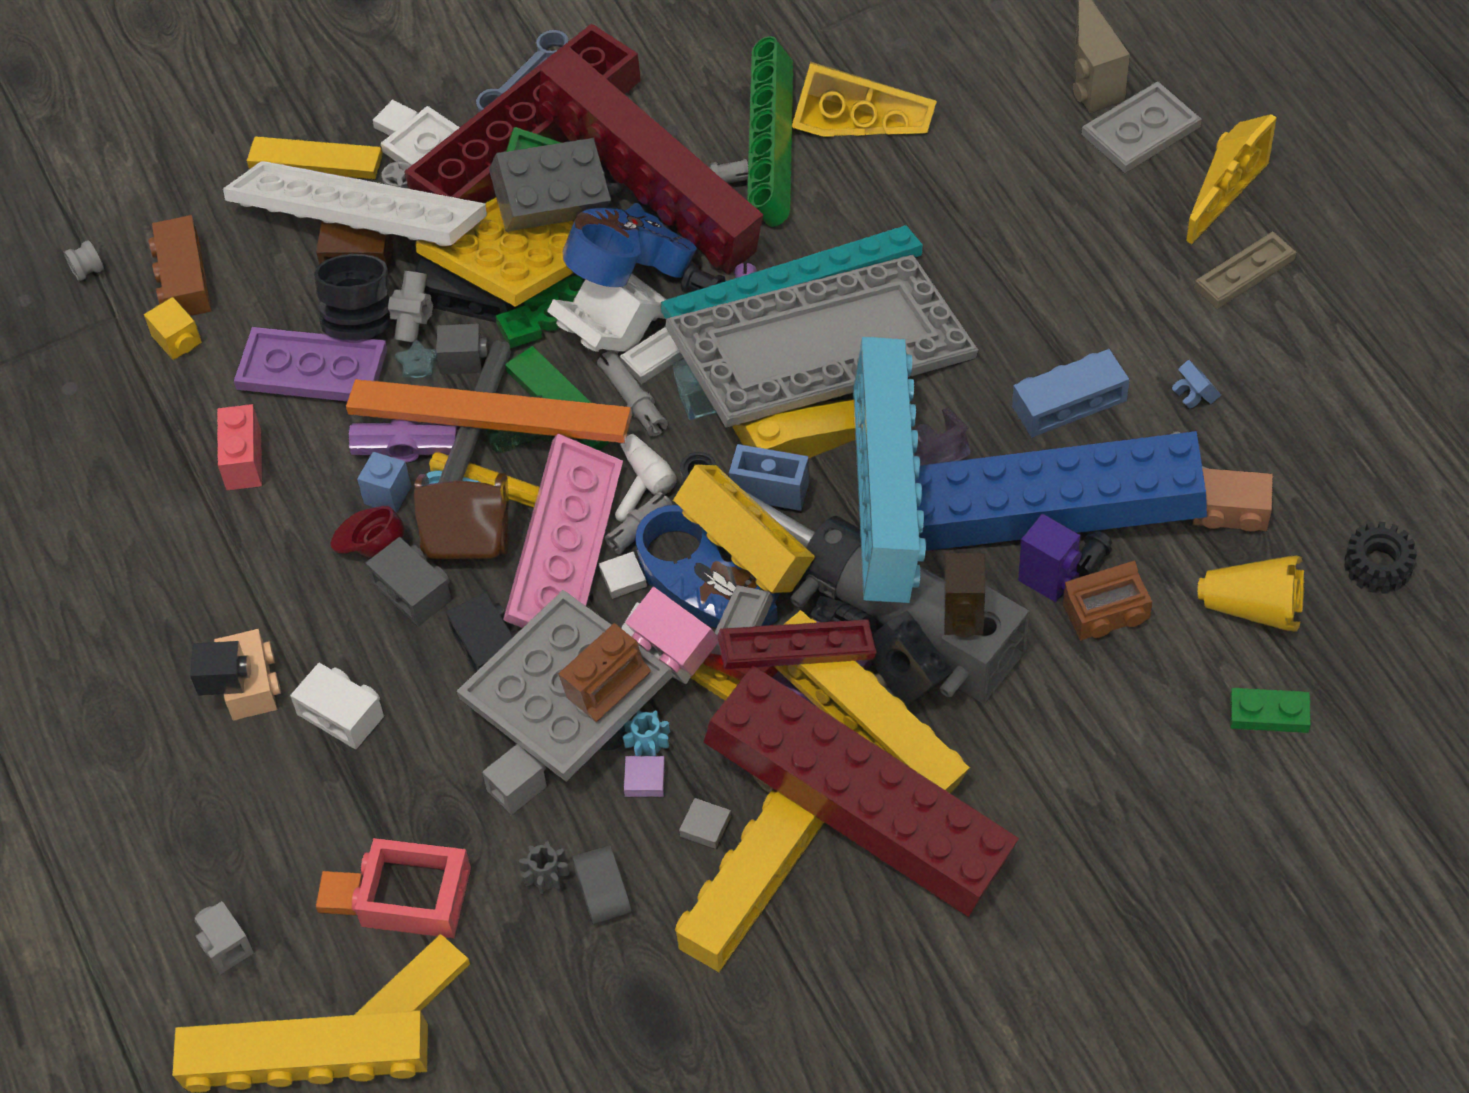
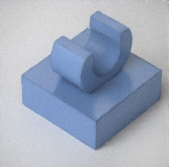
(1197, 383)

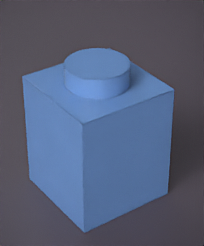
(384, 481)

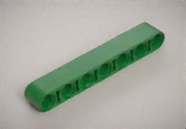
(770, 131)

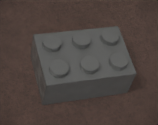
(548, 183)

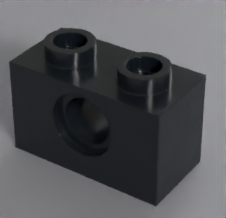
(908, 659)

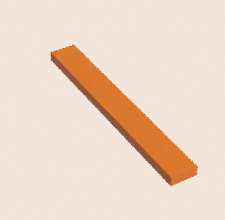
(489, 410)

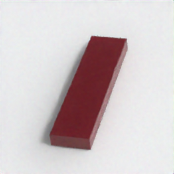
(796, 644)

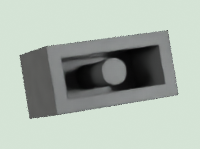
(409, 580)

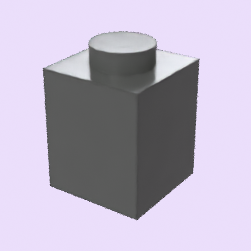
(461, 348)

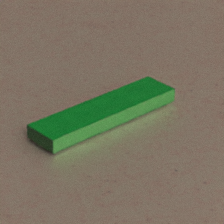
(541, 378)

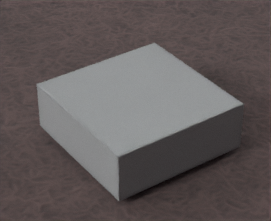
(705, 823)

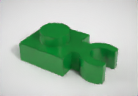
(559, 291)
(525, 326)

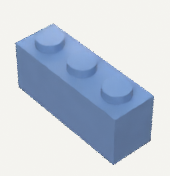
(1070, 392)

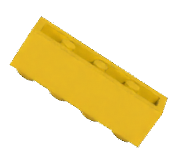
(743, 529)

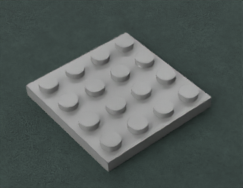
(526, 698)

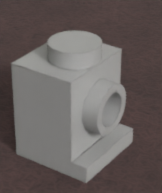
(222, 937)

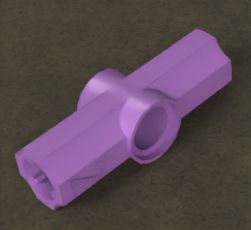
(401, 439)

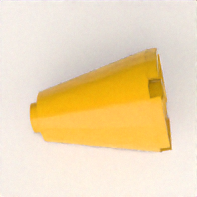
(1257, 591)

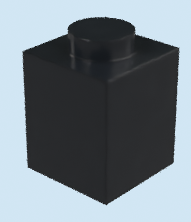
(219, 668)

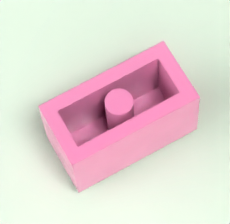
(671, 631)

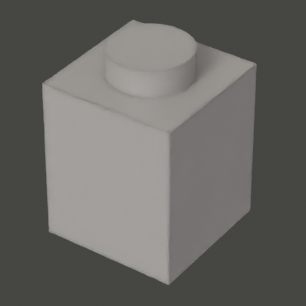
(515, 778)

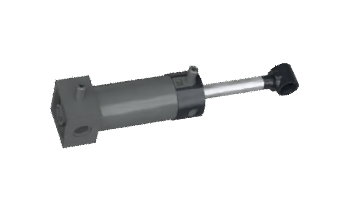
(836, 571)

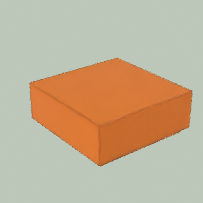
(337, 892)

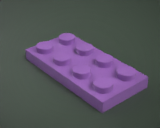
(307, 363)

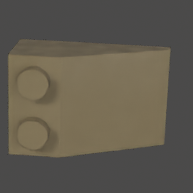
(1099, 60)

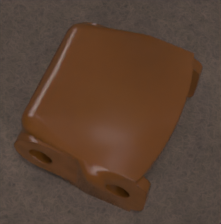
(462, 518)

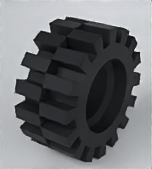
(1382, 540)

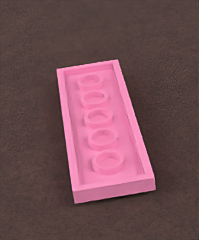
(564, 528)

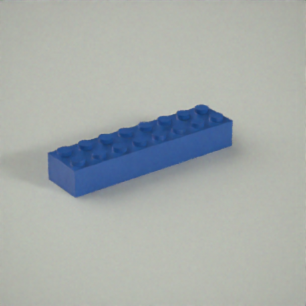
(1075, 486)

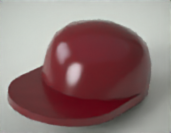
(368, 531)

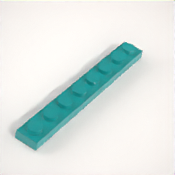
(844, 258)

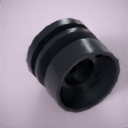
(353, 296)

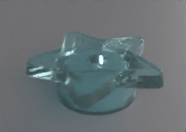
(420, 368)

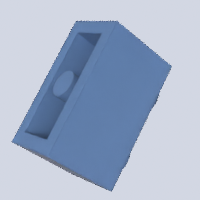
(771, 475)

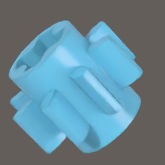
(646, 734)

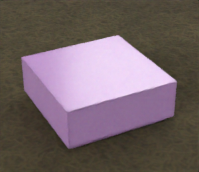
(644, 776)

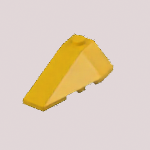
(851, 105)
(1235, 165)
(803, 429)

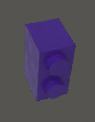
(1049, 557)

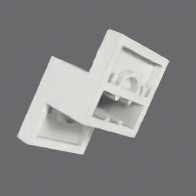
(609, 315)

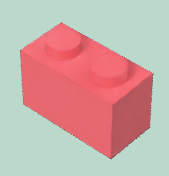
(239, 447)

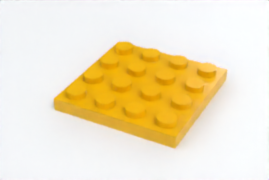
(502, 262)

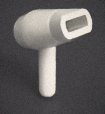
(651, 473)

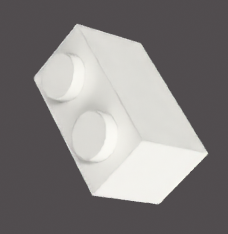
(337, 705)

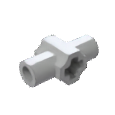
(410, 306)

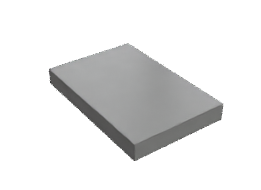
(1141, 127)

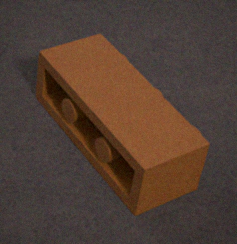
(180, 264)

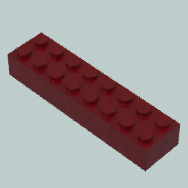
(463, 160)
(650, 161)
(860, 790)

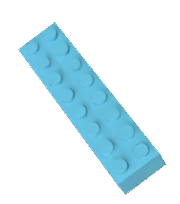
(887, 471)

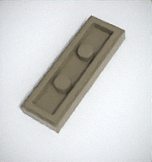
(1245, 270)

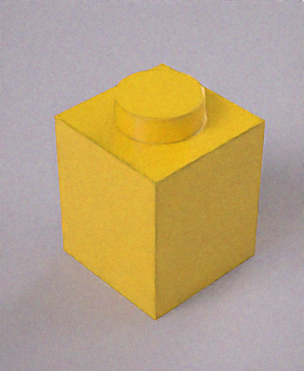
(172, 328)

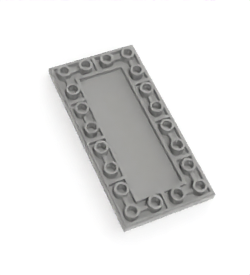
(807, 338)

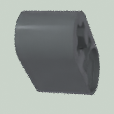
(601, 884)

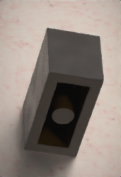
(964, 594)

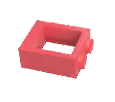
(412, 919)

